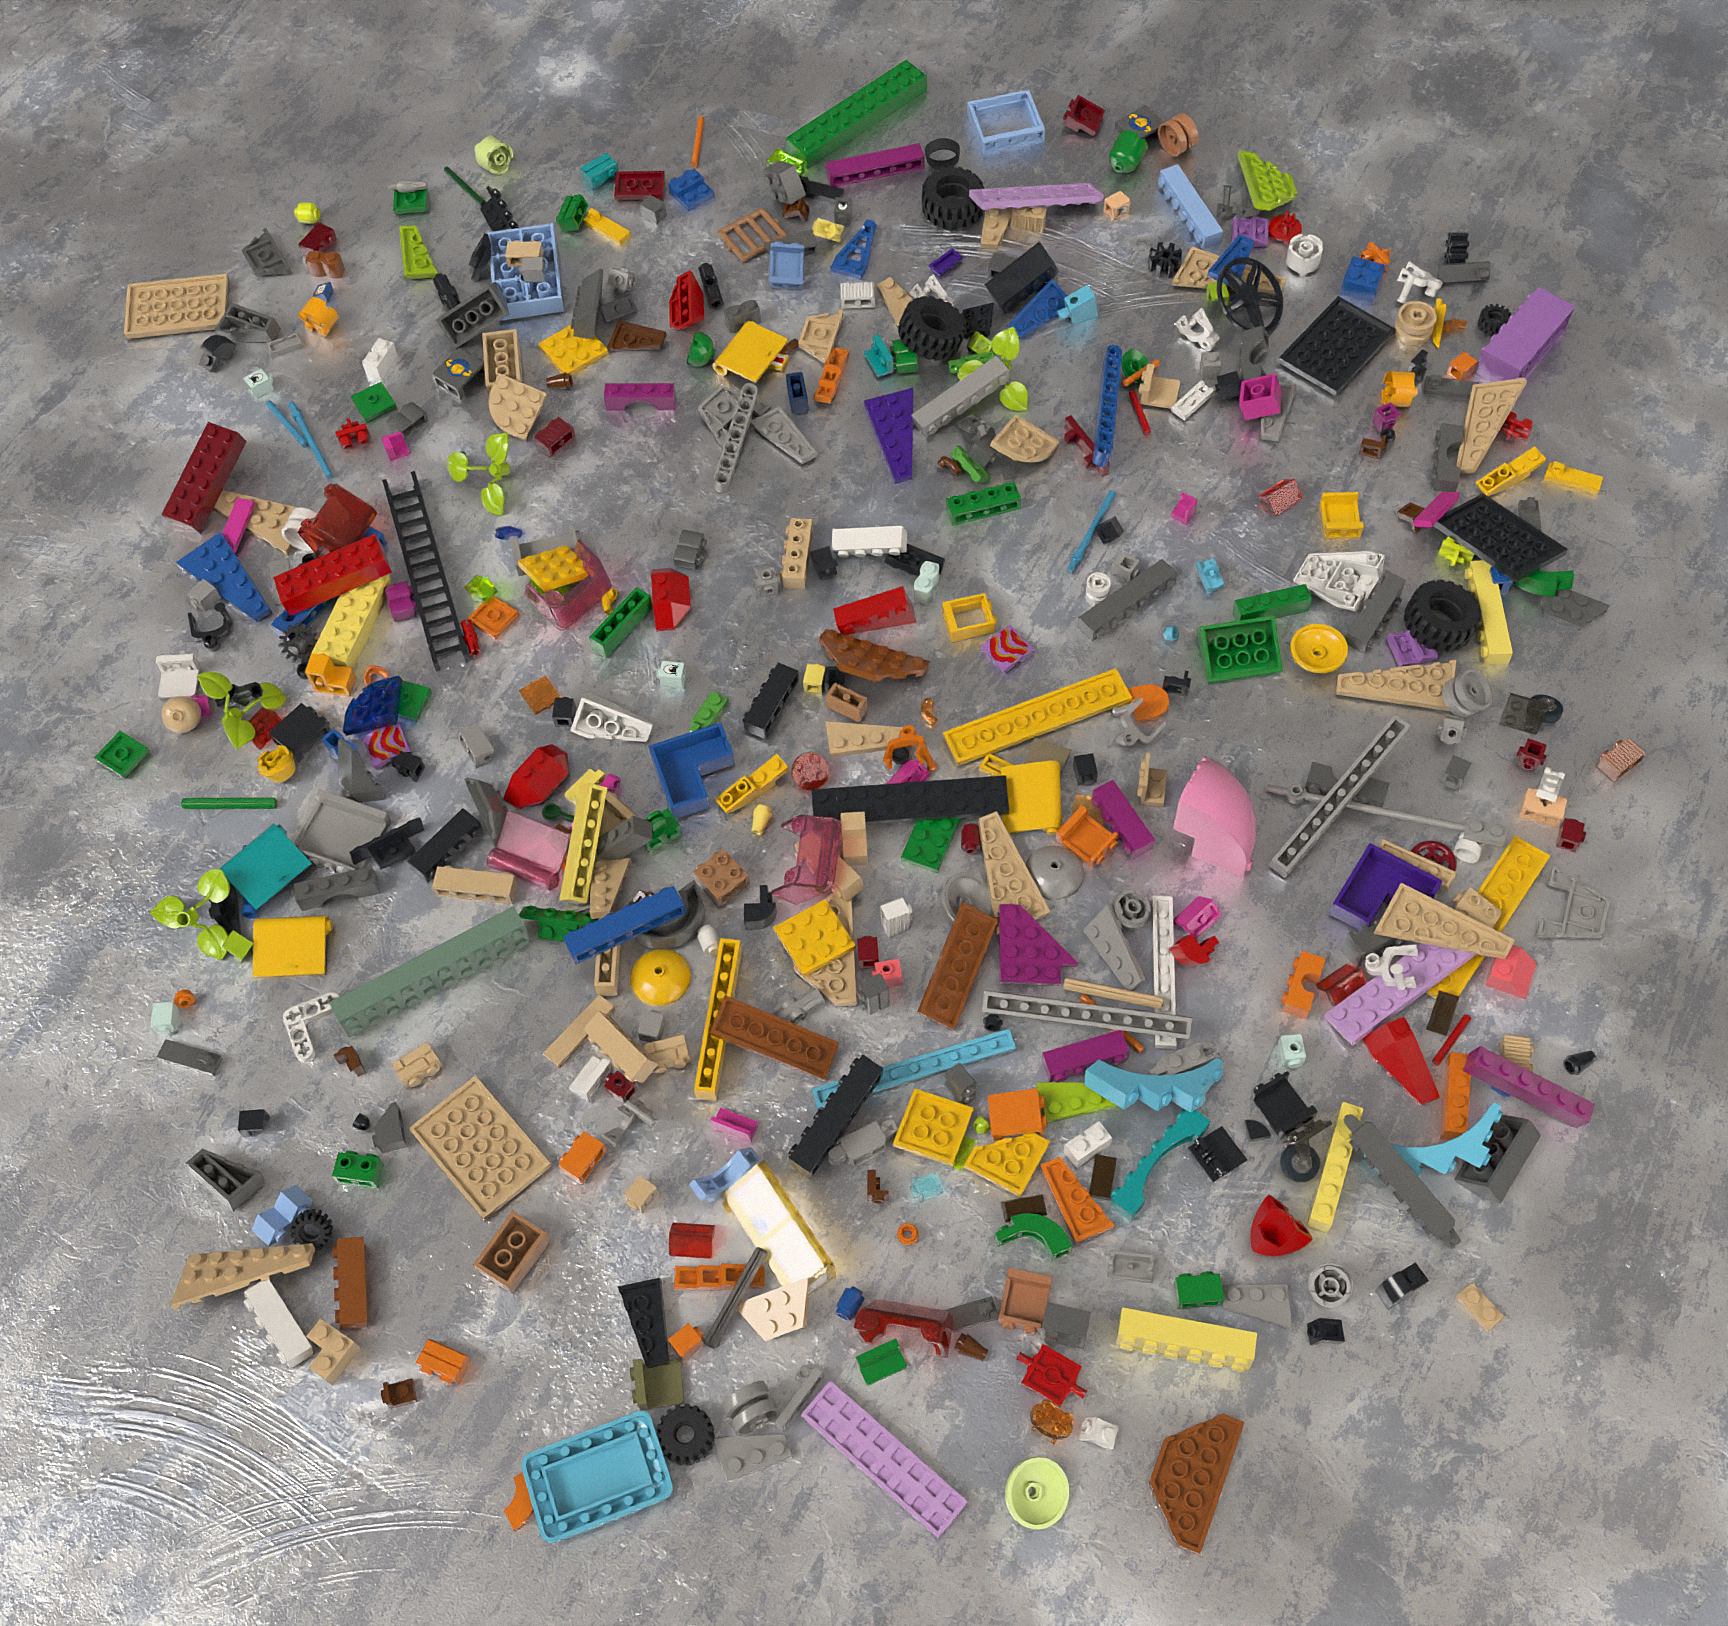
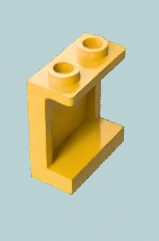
(1340, 515)

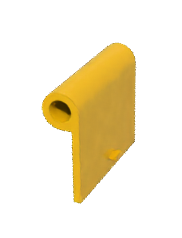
(750, 352)
(1033, 797)
(290, 945)

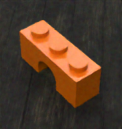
(1308, 969)

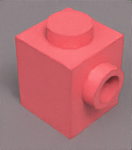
(890, 971)

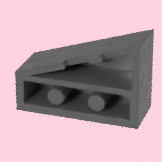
(247, 325)
(1361, 944)
(225, 1179)

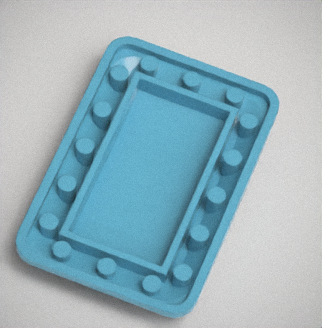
(596, 1477)

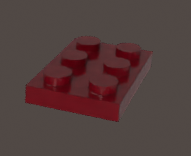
(639, 185)

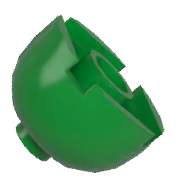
(700, 350)

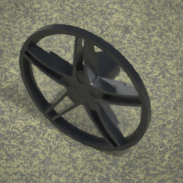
(1247, 294)

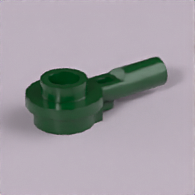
(552, 812)

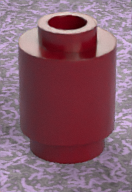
(970, 838)

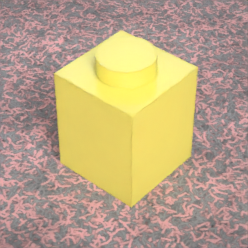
(814, 679)

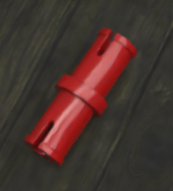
(470, 637)

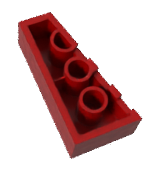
(875, 612)

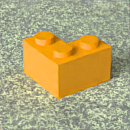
(329, 678)

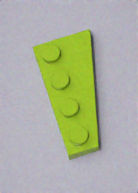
(415, 255)
(1070, 1100)

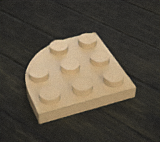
(515, 406)
(1024, 441)

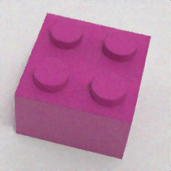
(1260, 396)

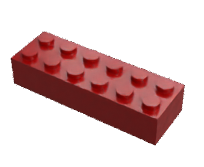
(332, 574)

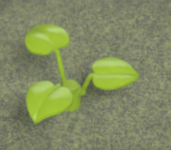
(1008, 345)
(497, 448)
(239, 731)
(172, 914)

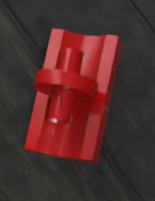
(1516, 428)
(351, 431)

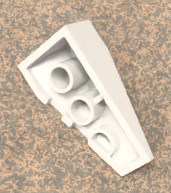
(606, 720)

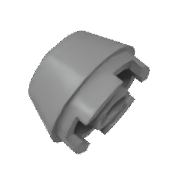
(1131, 909)
(1330, 1285)

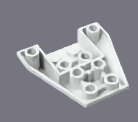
(1342, 577)

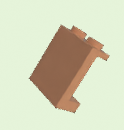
(1024, 1301)

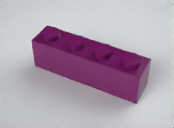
(1122, 819)
(1079, 1056)

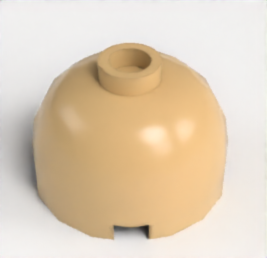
(181, 714)

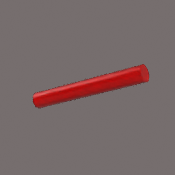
(1142, 418)
(1451, 1039)

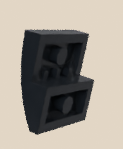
(480, 257)

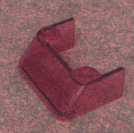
(567, 610)
(815, 859)

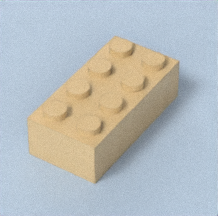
(501, 356)

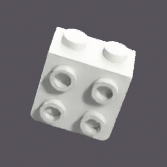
(178, 675)

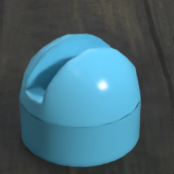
(1171, 633)

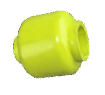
(307, 213)

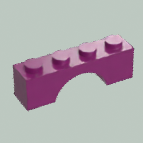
(619, 395)

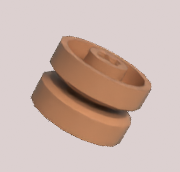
(1178, 134)

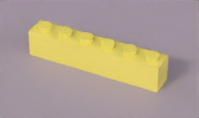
(1493, 627)
(583, 844)
(1333, 1171)

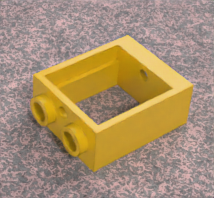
(966, 604)

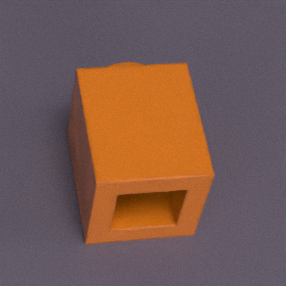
(1462, 366)
(686, 1341)

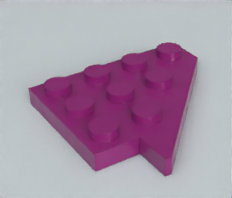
(1028, 951)

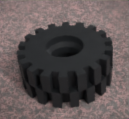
(698, 1446)

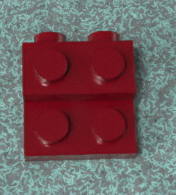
(1083, 115)

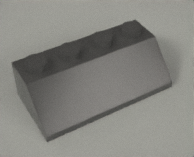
(587, 305)
(474, 315)
(1509, 1149)

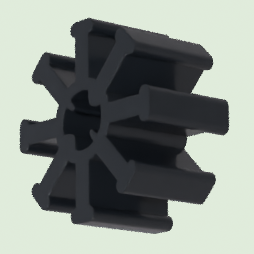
(1456, 247)
(1164, 260)

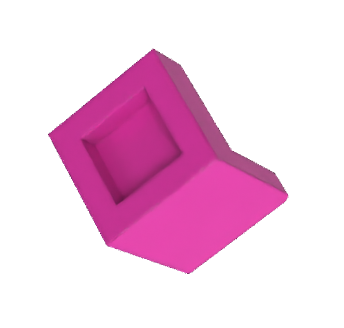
(395, 445)
(1185, 508)

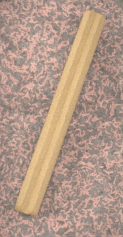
(1113, 993)

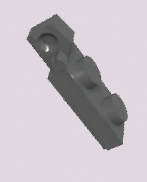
(972, 425)

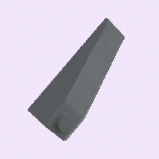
(354, 777)

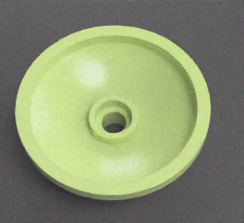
(1048, 1494)

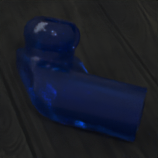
(501, 531)

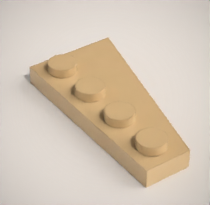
(994, 227)
(894, 298)
(858, 738)
(606, 884)

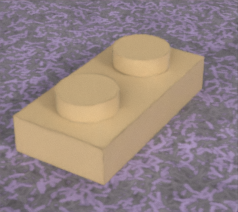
(1479, 1307)

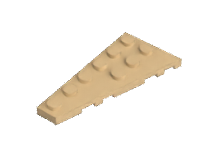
(1196, 266)
(266, 518)
(1400, 685)
(1430, 922)

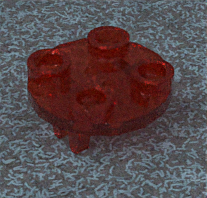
(818, 767)

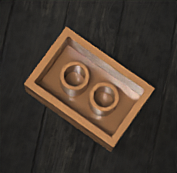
(512, 1252)

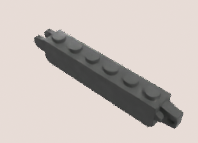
(1403, 1179)

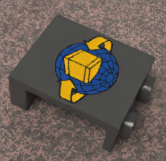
(1141, 121)
(457, 371)

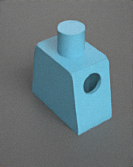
(1079, 306)

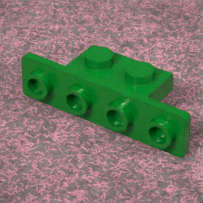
(555, 923)

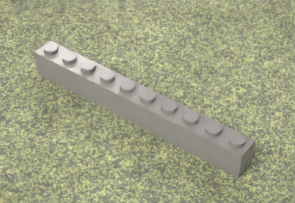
(1339, 796)
(1087, 1014)

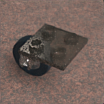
(1529, 713)
(1299, 1159)

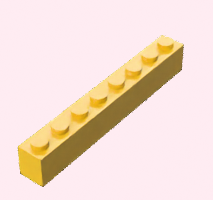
(713, 1048)

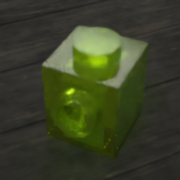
(481, 589)

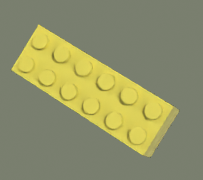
(352, 622)
(1186, 1339)

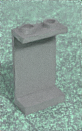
(535, 547)

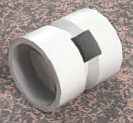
(1097, 588)
(1468, 850)

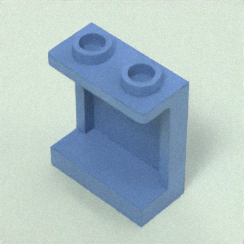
(786, 266)

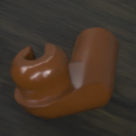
(789, 346)
(952, 464)

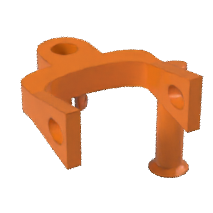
(909, 737)

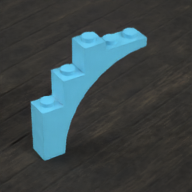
(1154, 1090)
(1466, 1146)

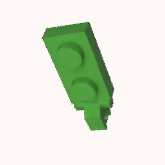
(955, 365)
(976, 471)
(709, 711)

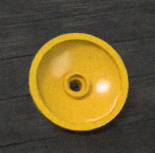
(1319, 640)
(663, 987)

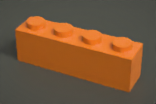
(1455, 1097)

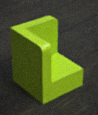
(1211, 293)
(979, 343)
(237, 946)

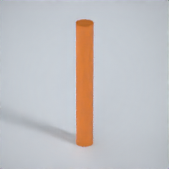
(1138, 374)

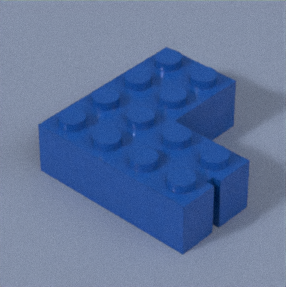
(683, 762)

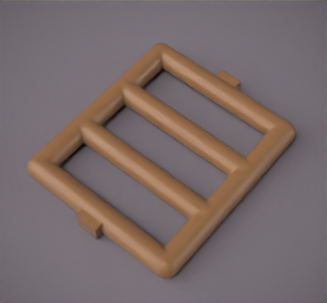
(731, 246)

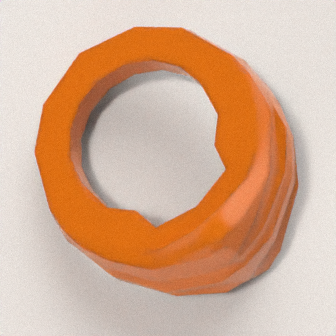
(373, 669)

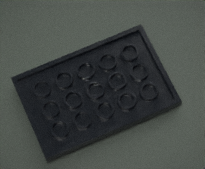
(1336, 345)
(1500, 537)

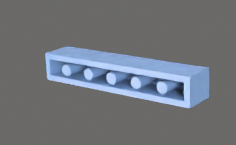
(1190, 206)

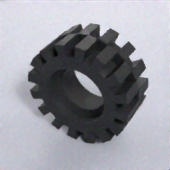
(1493, 312)
(315, 1219)

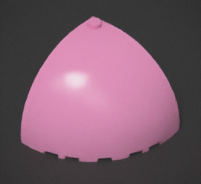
(1218, 817)

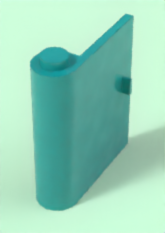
(265, 866)

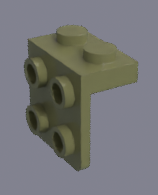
(657, 1385)

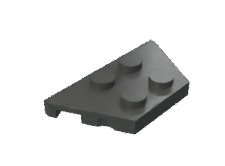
(265, 256)
(1571, 608)

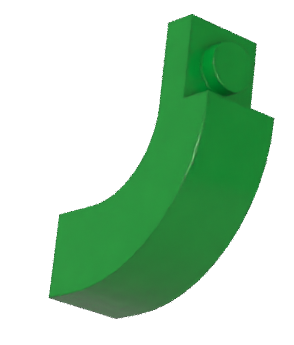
(1546, 583)
(1039, 1228)

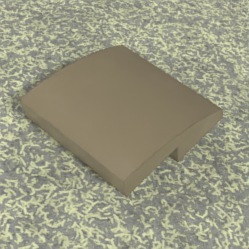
(1046, 751)

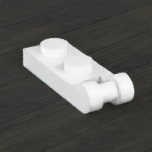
(1193, 400)
(1550, 784)

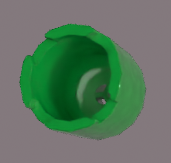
(1127, 152)

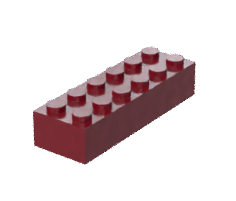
(204, 477)

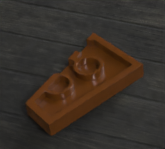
(635, 337)

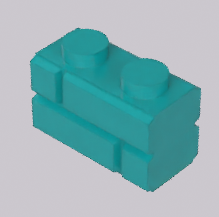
(599, 170)

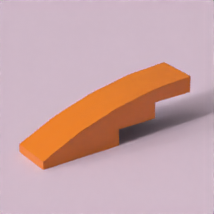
(831, 375)
(713, 1277)

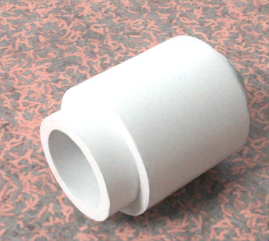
(709, 940)

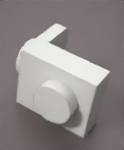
(1098, 1432)

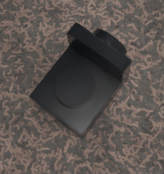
(1418, 365)
(1176, 685)
(1325, 1331)

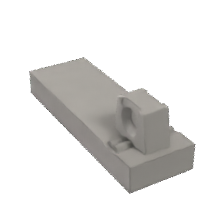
(810, 1379)

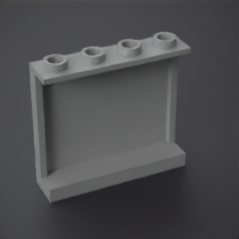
(336, 829)

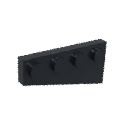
(647, 1317)

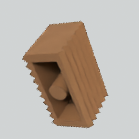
(846, 702)

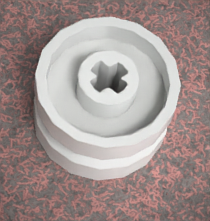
(292, 526)

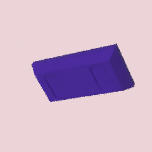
(945, 262)

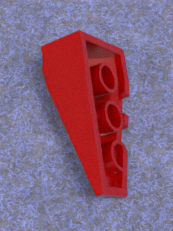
(1401, 1056)

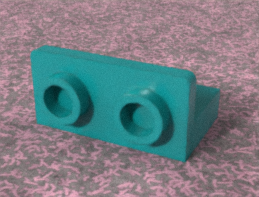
(879, 357)

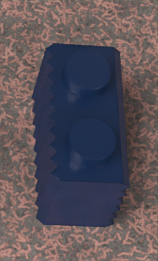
(797, 392)

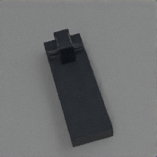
(821, 191)

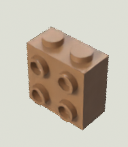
(721, 877)

